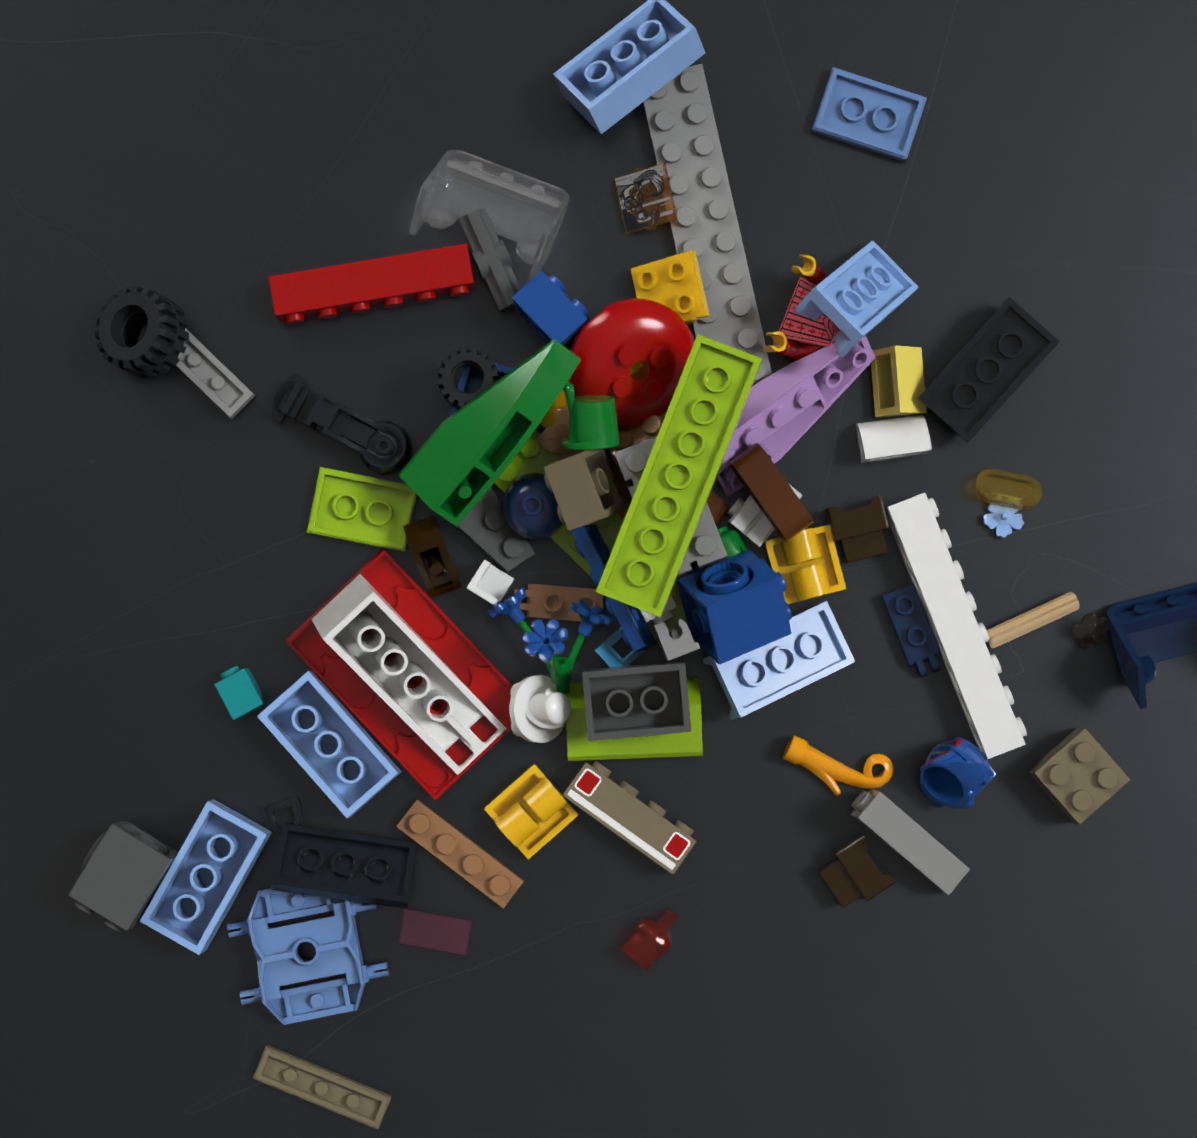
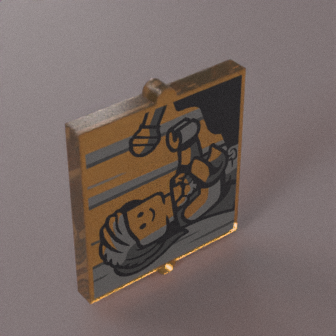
(645, 198)

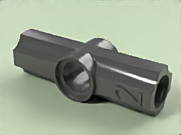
(490, 257)

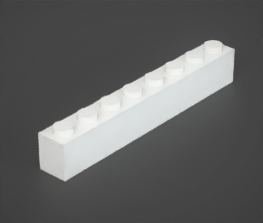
(955, 626)

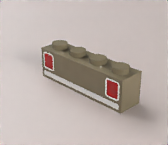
(629, 817)

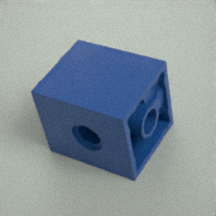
(735, 606)

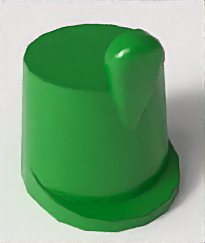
(590, 421)

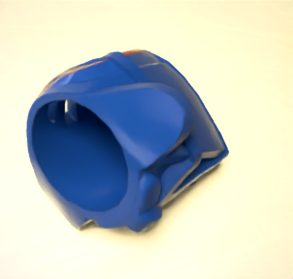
(955, 774)

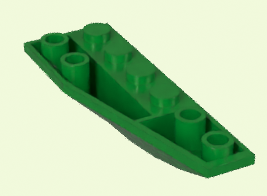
(487, 434)

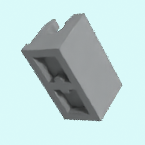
(678, 644)

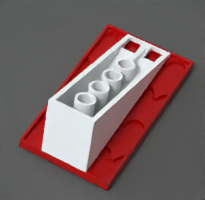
(407, 673)

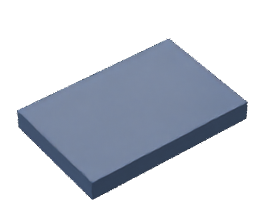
(869, 114)

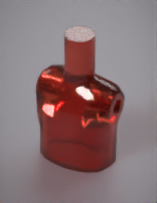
(650, 940)

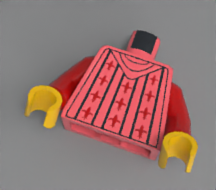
(798, 333)

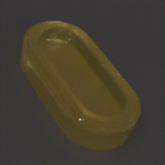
(1008, 489)

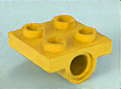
(675, 284)
(807, 564)
(531, 811)

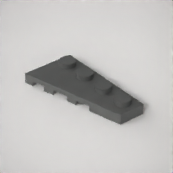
(492, 534)

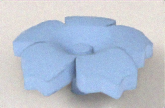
(1003, 519)

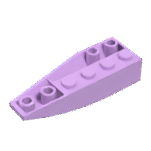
(790, 402)

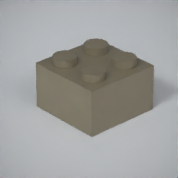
(583, 488)
(1078, 775)

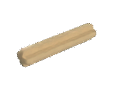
(1032, 619)

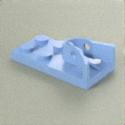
(858, 295)
(786, 664)

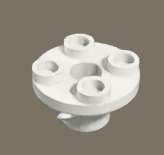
(538, 709)

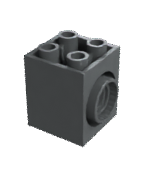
(122, 875)

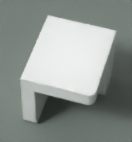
(490, 583)

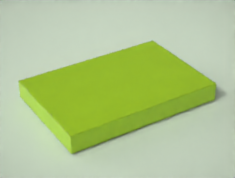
(361, 509)

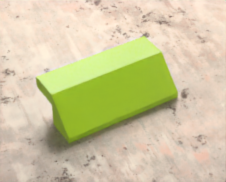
(649, 746)

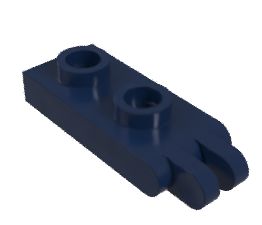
(912, 628)

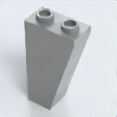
(909, 840)

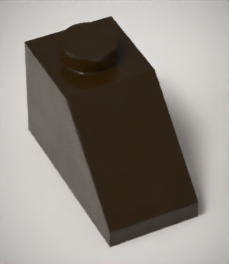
(432, 556)

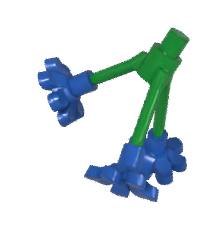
(548, 639)

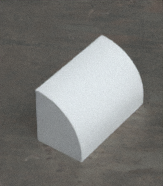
(893, 438)

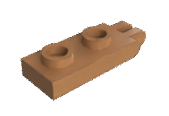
(556, 601)

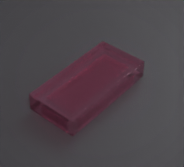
(435, 931)

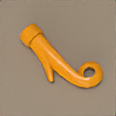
(828, 769)

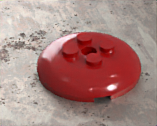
(619, 338)

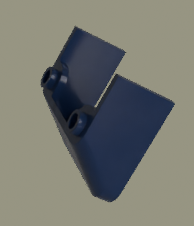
(1152, 631)

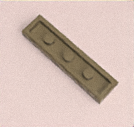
(322, 1087)

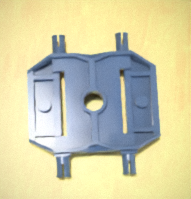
(280, 965)

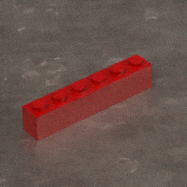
(372, 283)

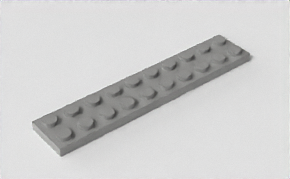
(688, 142)

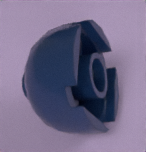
(531, 507)

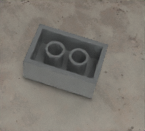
(636, 700)

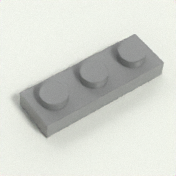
(213, 377)

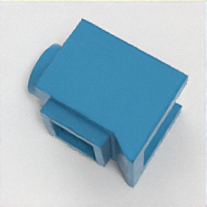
(611, 657)

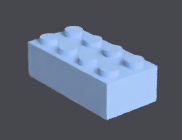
(629, 63)
(329, 744)
(206, 876)

